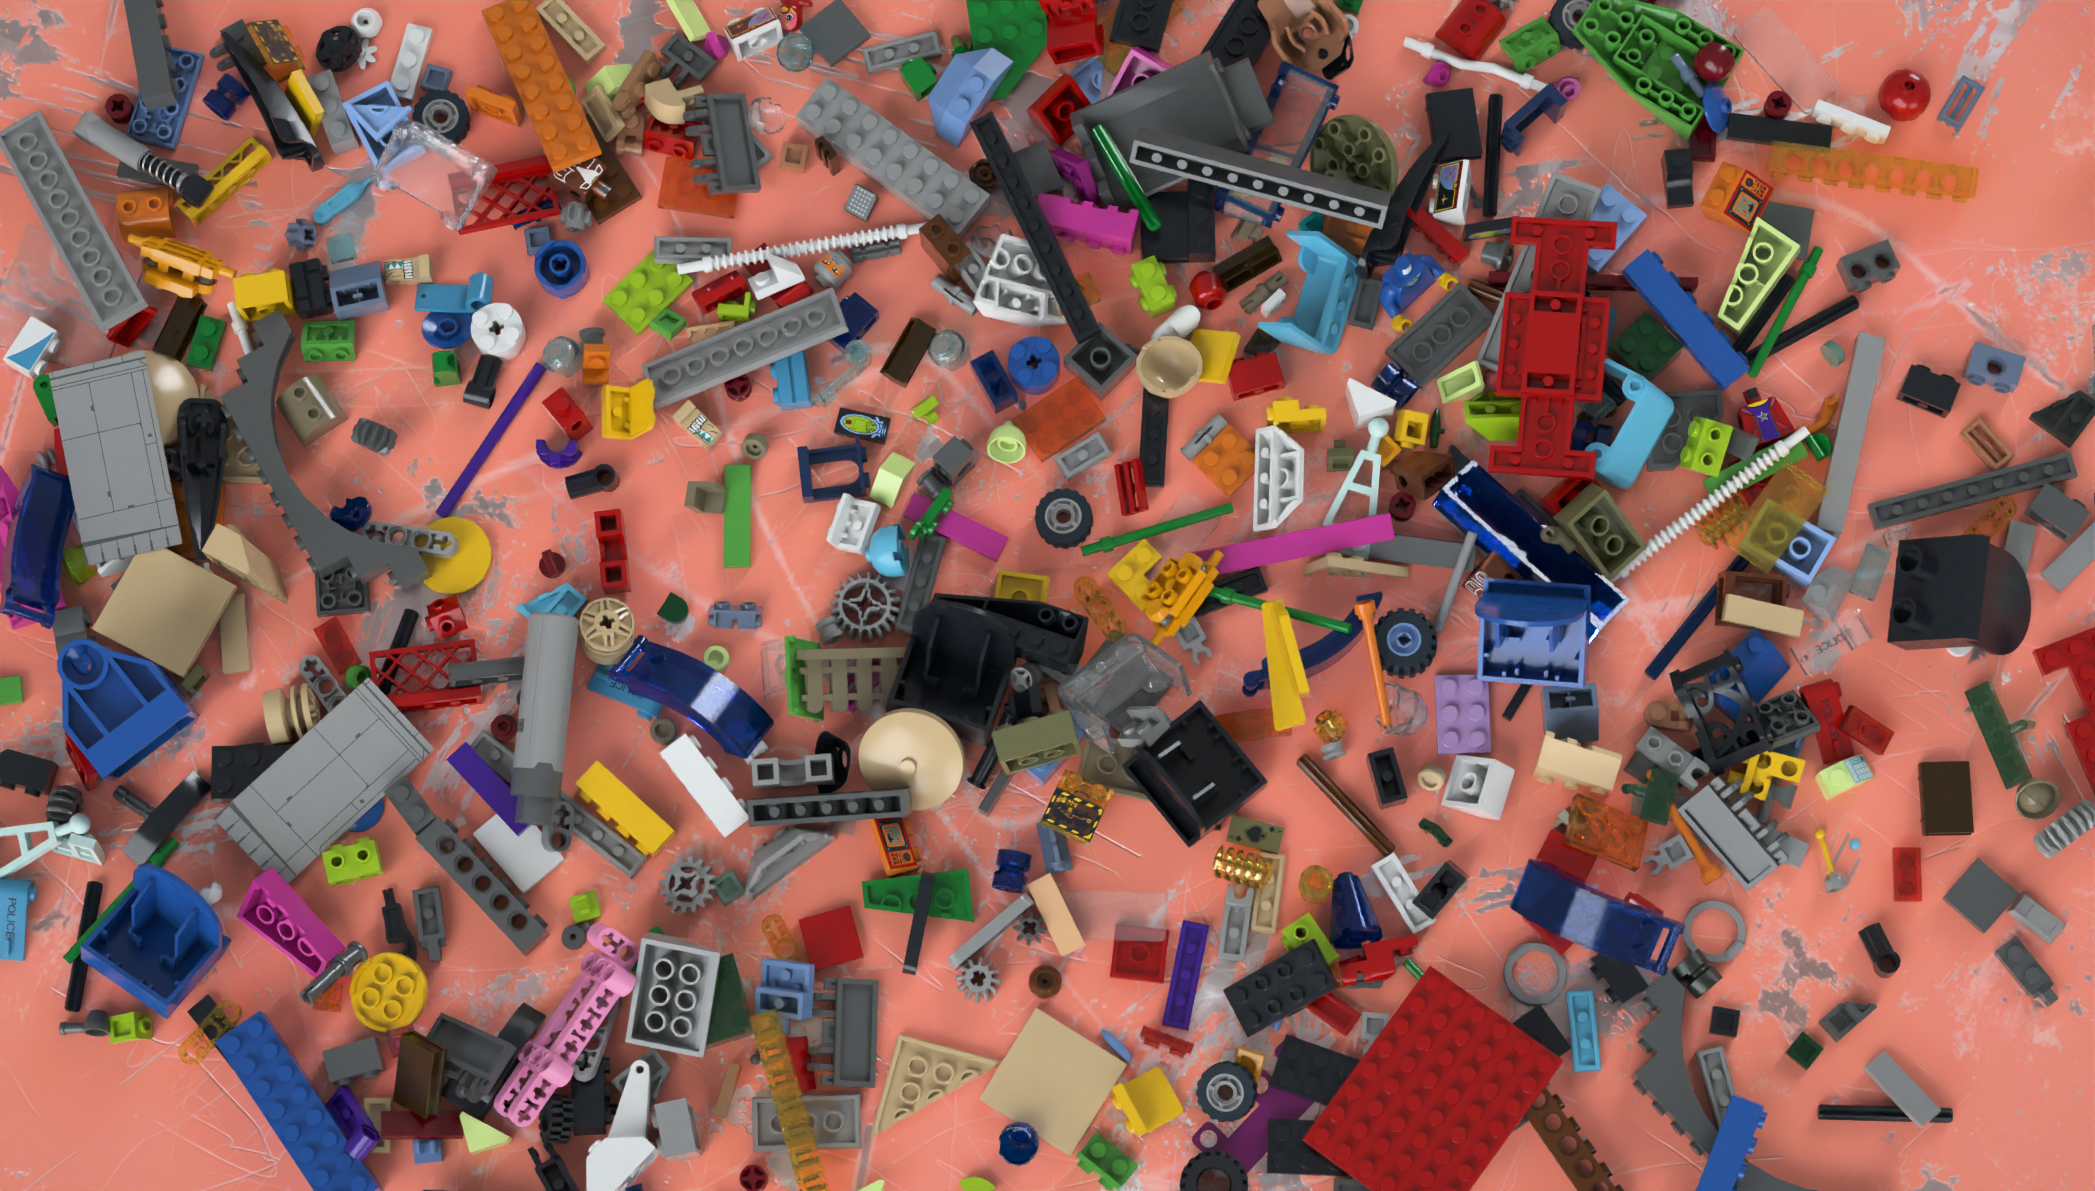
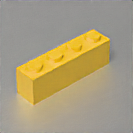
(626, 809)

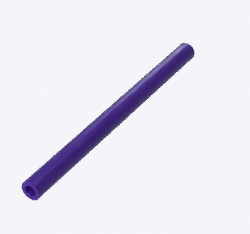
(491, 440)

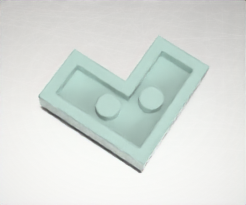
(81, 847)

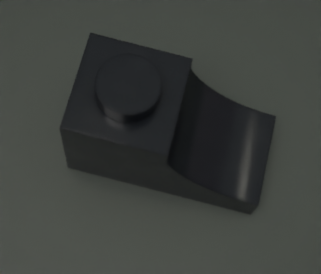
(1677, 178)
(1025, 704)
(1440, 889)

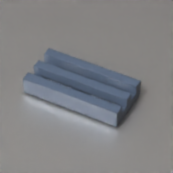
(1950, 120)

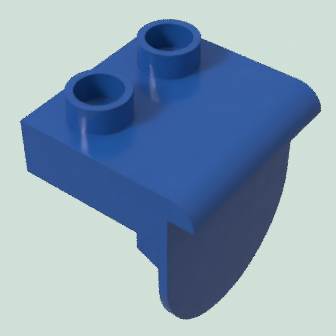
(1533, 632)
(157, 940)

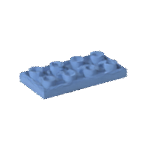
(164, 125)

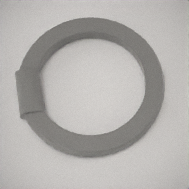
(1738, 944)
(1519, 952)

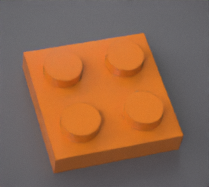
(498, 107)
(1227, 461)

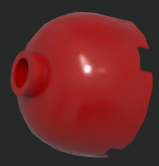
(1904, 94)

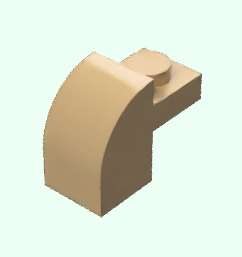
(669, 104)

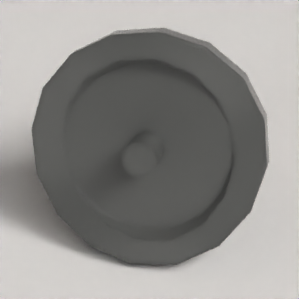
(1498, 255)

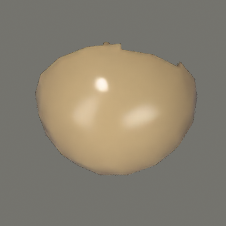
(1169, 366)

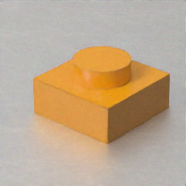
(1388, 450)
(1252, 1060)

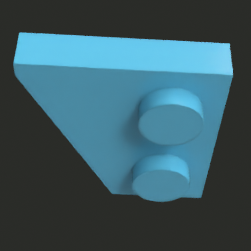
(562, 600)

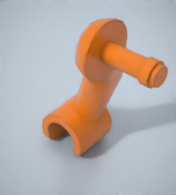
(1828, 409)

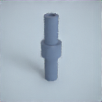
(1688, 75)

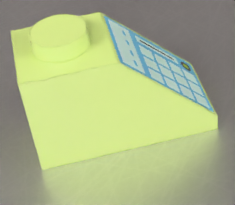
(1843, 776)

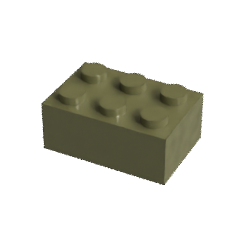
(1600, 531)
(1037, 741)

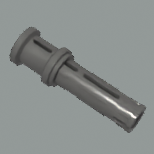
(341, 966)

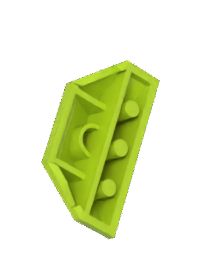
(1493, 416)

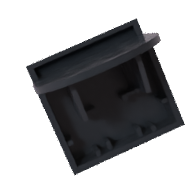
(1958, 596)
(956, 668)
(1195, 774)

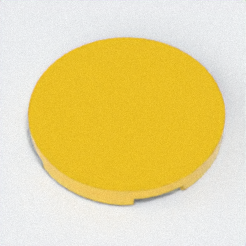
(464, 569)
(388, 992)

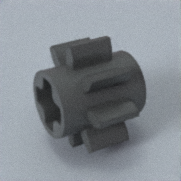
(1031, 922)

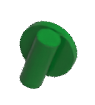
(959, 46)
(1819, 445)

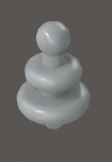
(43, 461)

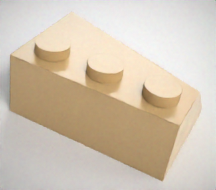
(242, 560)
(1576, 766)

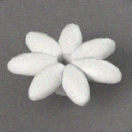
(365, 53)

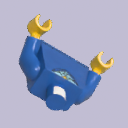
(1408, 281)

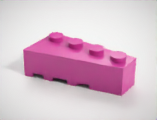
(1090, 224)
(288, 923)

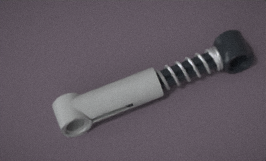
(97, 132)

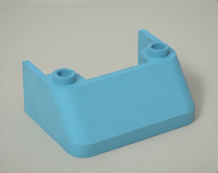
(1324, 296)
(1638, 435)

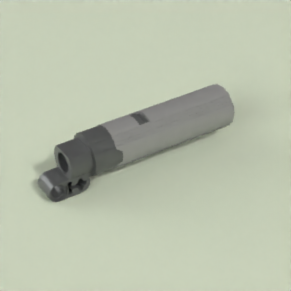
(543, 726)

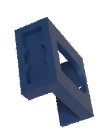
(1547, 101)
(832, 454)

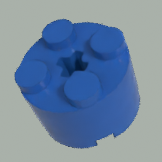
(568, 256)
(1037, 351)

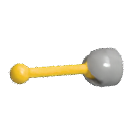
(1834, 880)

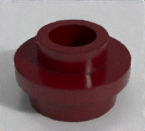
(509, 733)

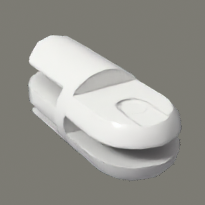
(1180, 323)

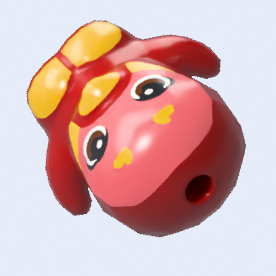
(791, 14)

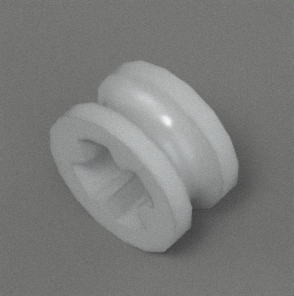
(1333, 751)

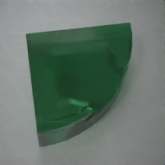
(1436, 831)

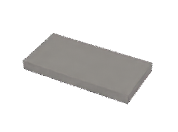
(832, 1117)

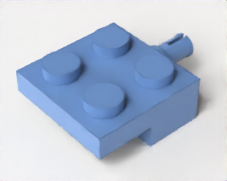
(786, 987)

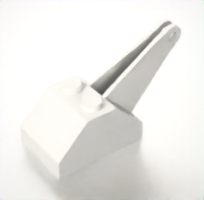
(626, 1151)

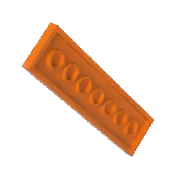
(541, 83)

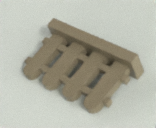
(838, 676)

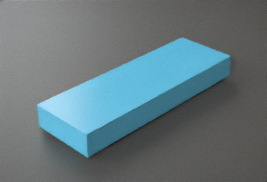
(1583, 1031)

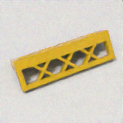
(232, 182)

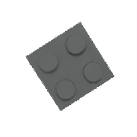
(1101, 362)

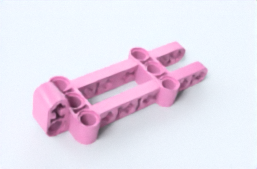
(607, 972)

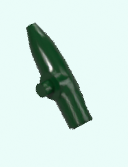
(1435, 430)

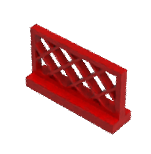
(521, 171)
(426, 699)

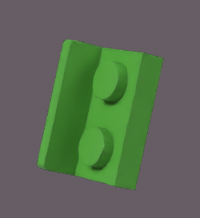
(1531, 45)
(328, 341)
(1106, 1162)

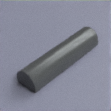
(485, 672)

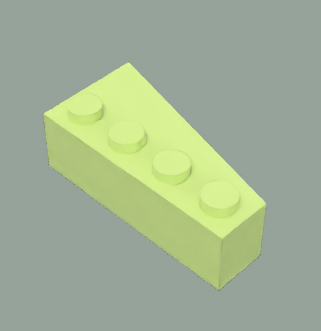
(1757, 273)

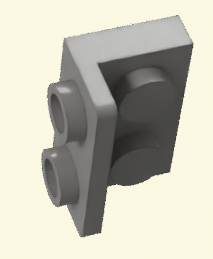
(1145, 728)

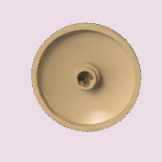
(170, 387)
(915, 752)

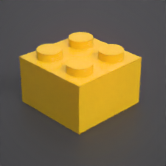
(264, 294)

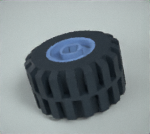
(1405, 642)

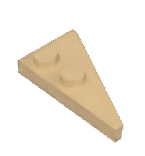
(1353, 567)

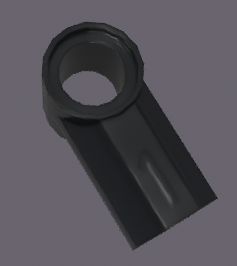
(482, 388)
(589, 482)
(1879, 947)

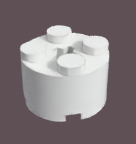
(489, 320)

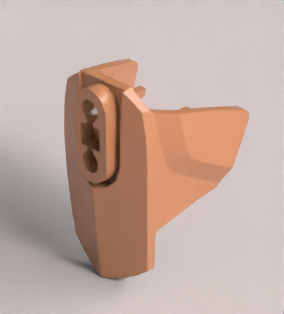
(1291, 17)

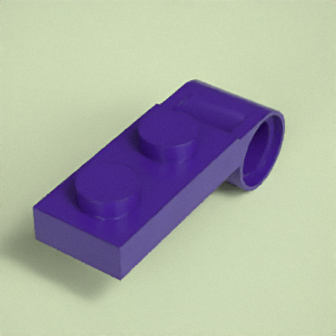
(353, 1122)

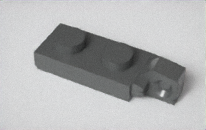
(430, 921)
(2026, 971)

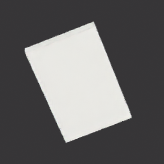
(520, 856)

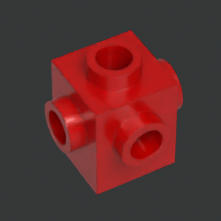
(446, 617)

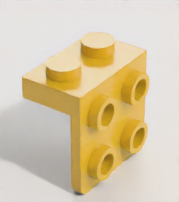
(627, 410)
(1146, 1102)

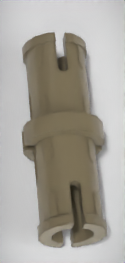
(1263, 292)

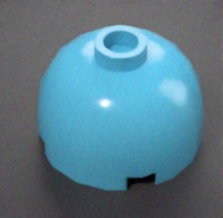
(888, 551)

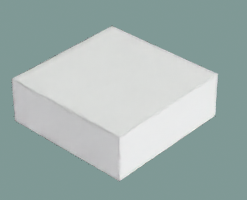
(1273, 303)

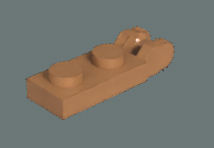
(633, 86)

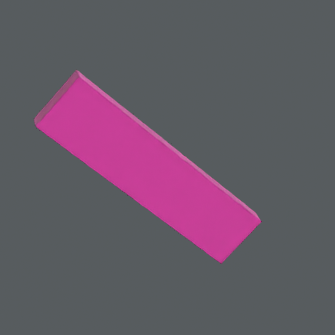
(960, 529)

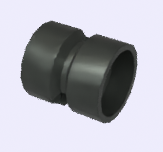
(1697, 973)

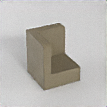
(705, 497)

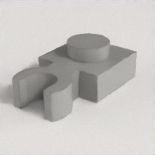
(1192, 638)
(1673, 853)
(1371, 1027)

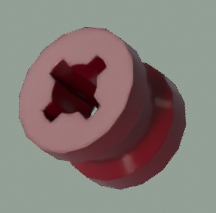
(1775, 110)
(123, 113)
(737, 383)
(1402, 512)
(749, 1178)

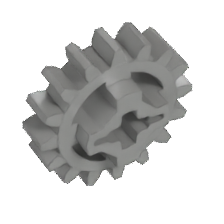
(680, 892)

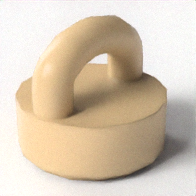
(1431, 777)

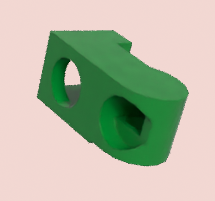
(445, 368)
(44, 393)

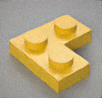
(1131, 572)

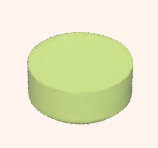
(717, 658)

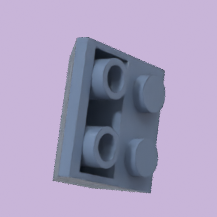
(358, 291)
(1571, 712)

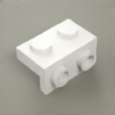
(853, 524)

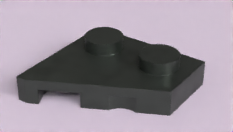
(2066, 417)

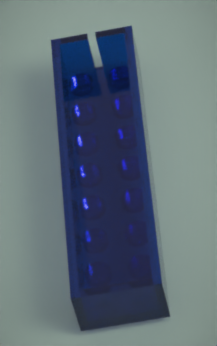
(1514, 533)

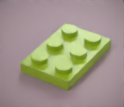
(646, 293)

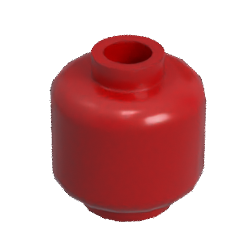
(1207, 290)

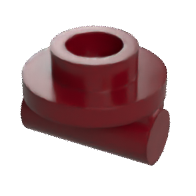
(551, 564)

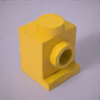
(1418, 428)

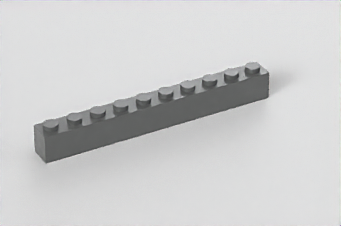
(1260, 177)

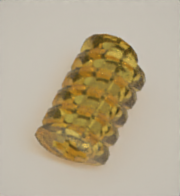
(1721, 522)
(1242, 868)
(1319, 875)

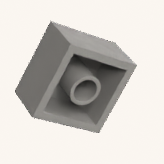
(676, 1129)

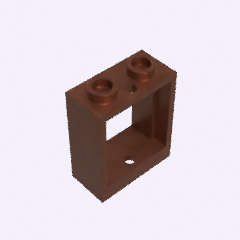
(1726, 585)

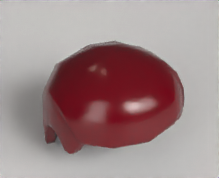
(1713, 62)

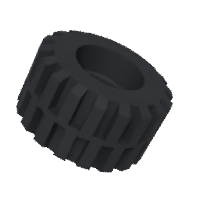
(1213, 1160)

